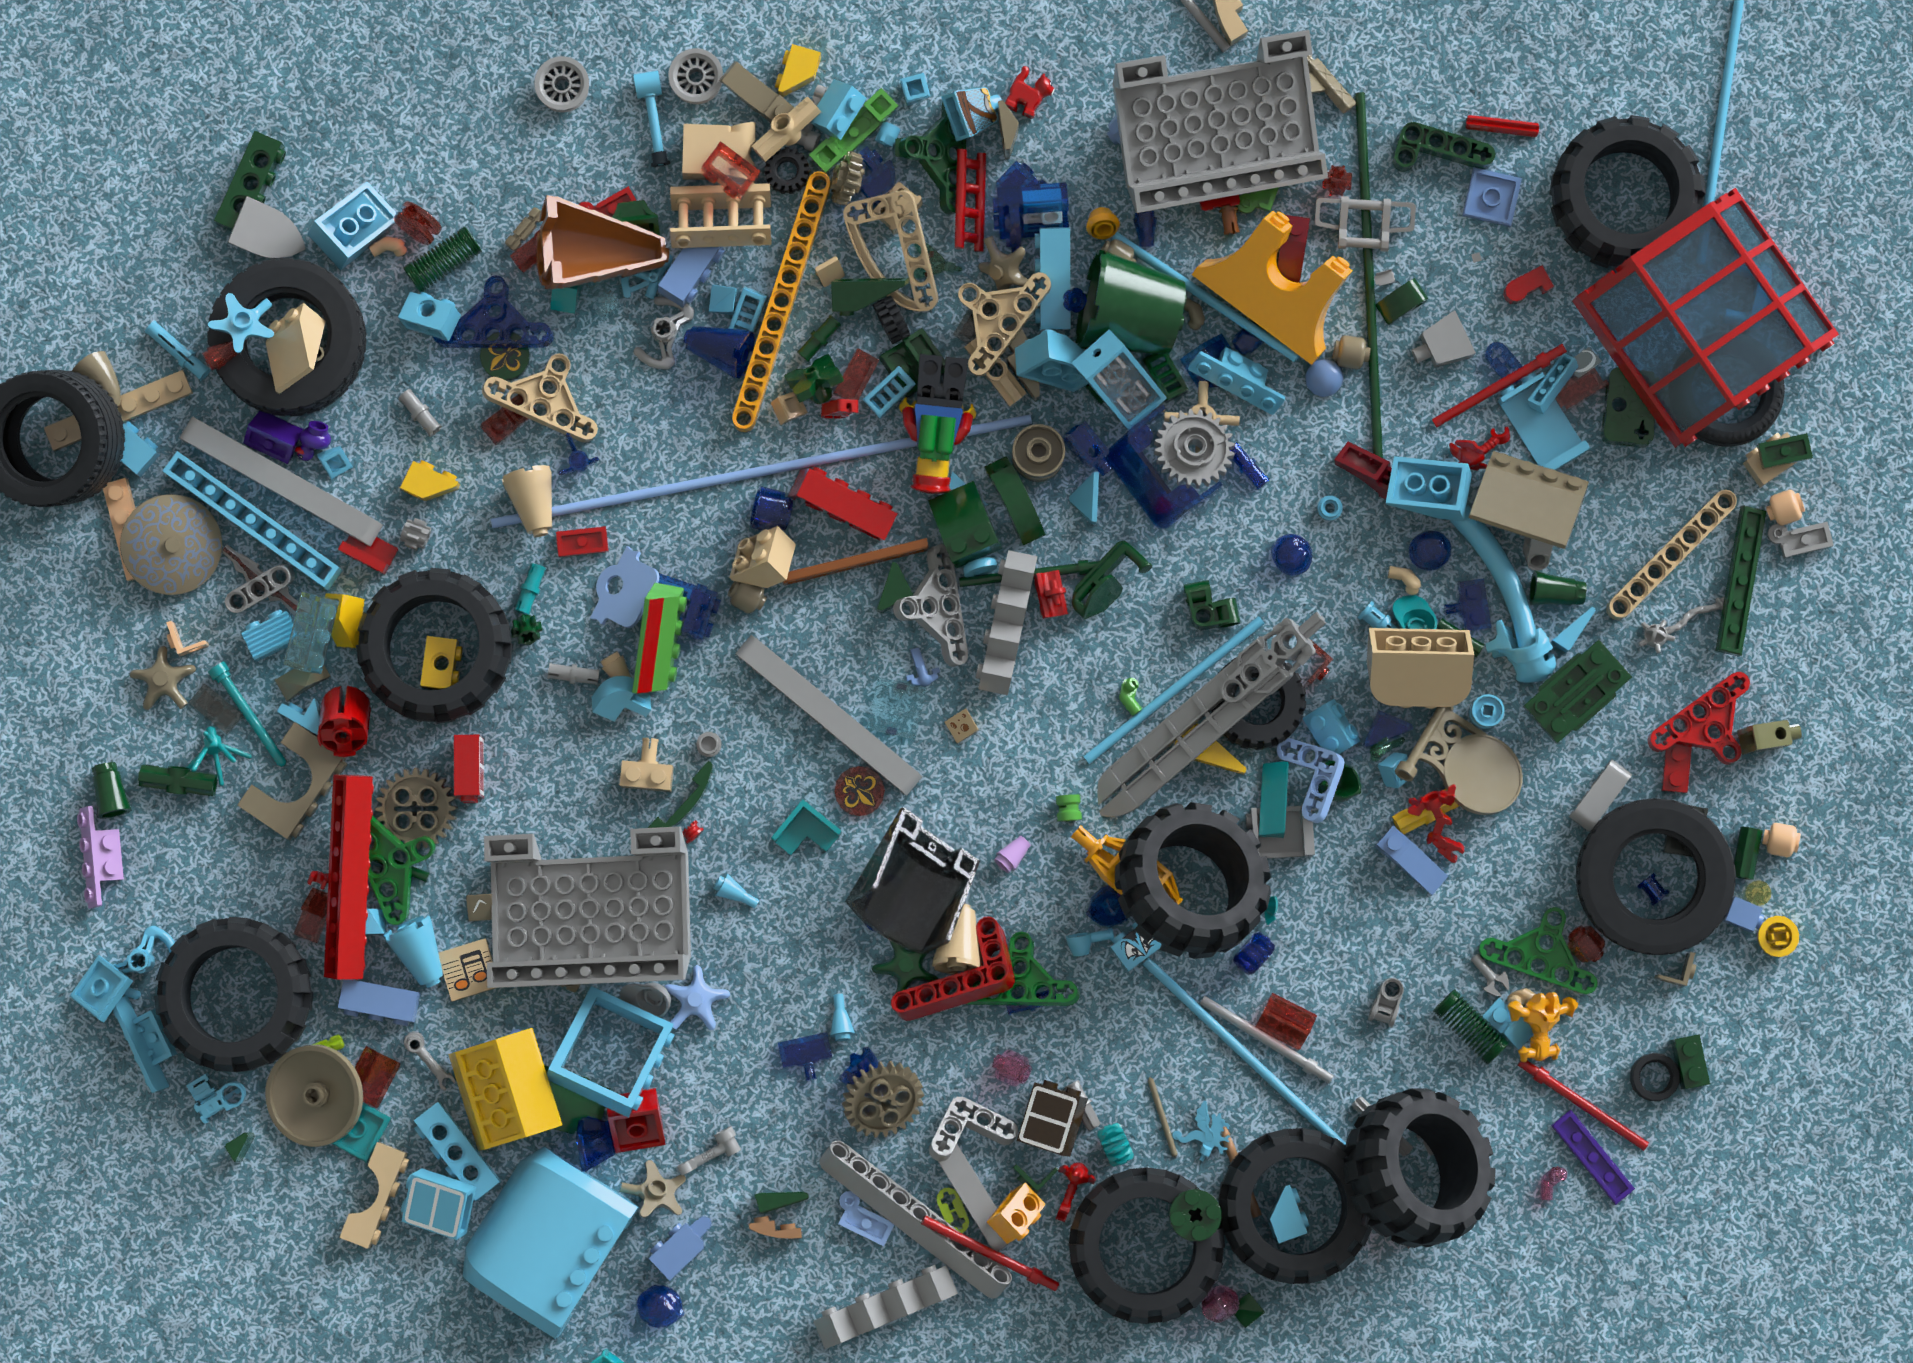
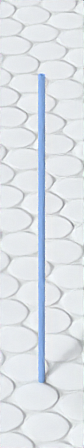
(755, 472)

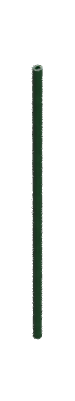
(1369, 276)

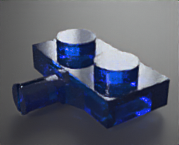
(1472, 605)
(805, 1052)

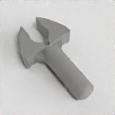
(1490, 976)

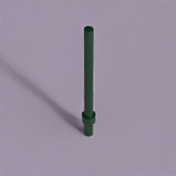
(1083, 567)

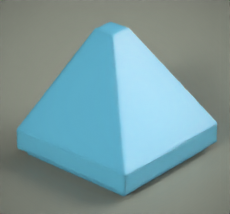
(334, 461)

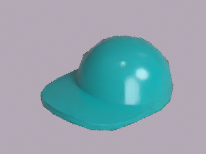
(1414, 613)

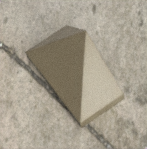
(298, 681)

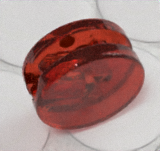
(417, 223)

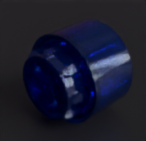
(770, 509)

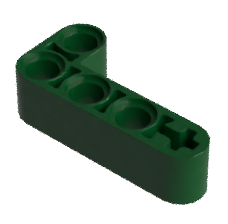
(1446, 151)

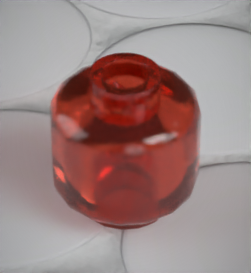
(1586, 944)

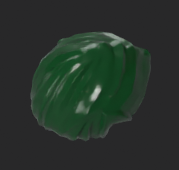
(1348, 785)

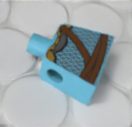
(970, 111)

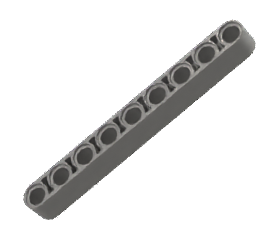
(281, 481)
(829, 715)
(907, 1213)

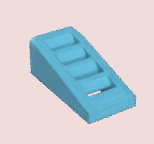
(738, 311)
(895, 398)

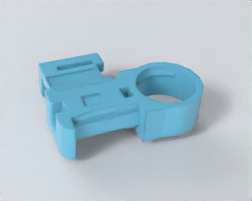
(209, 1098)

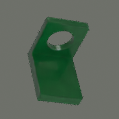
(1023, 1177)

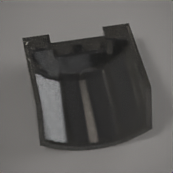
(913, 886)

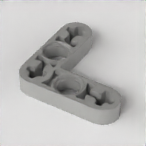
(962, 1120)

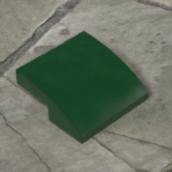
(907, 357)

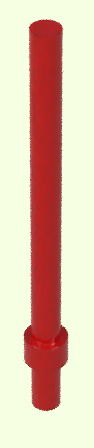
(1542, 360)
(1542, 1076)
(1033, 1274)

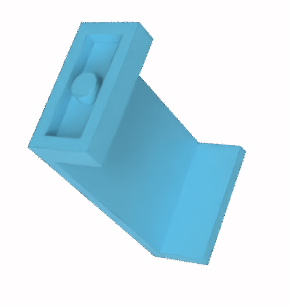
(1545, 435)

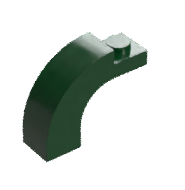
(1015, 500)

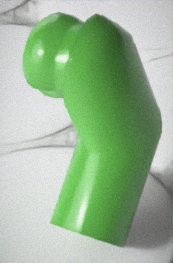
(1127, 695)

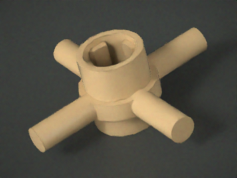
(1203, 405)

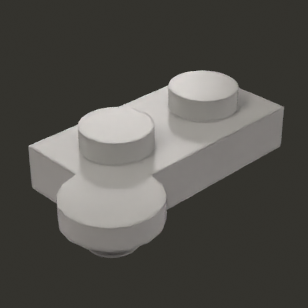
(1802, 539)

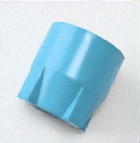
(887, 134)

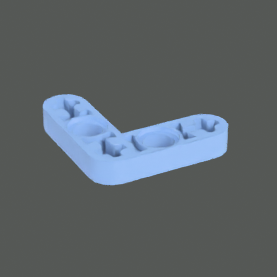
(1322, 773)

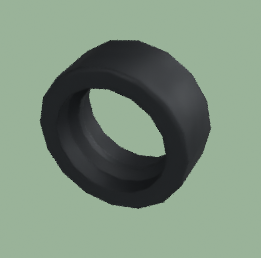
(1673, 1072)

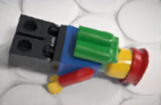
(937, 420)

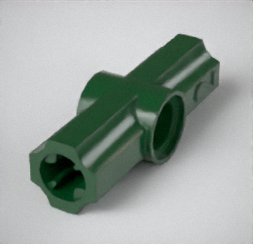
(177, 780)

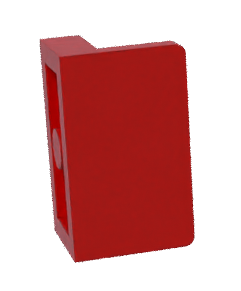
(377, 556)

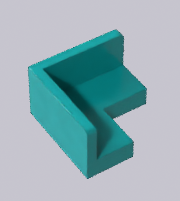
(804, 823)

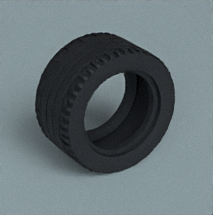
(100, 438)

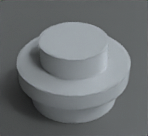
(708, 744)

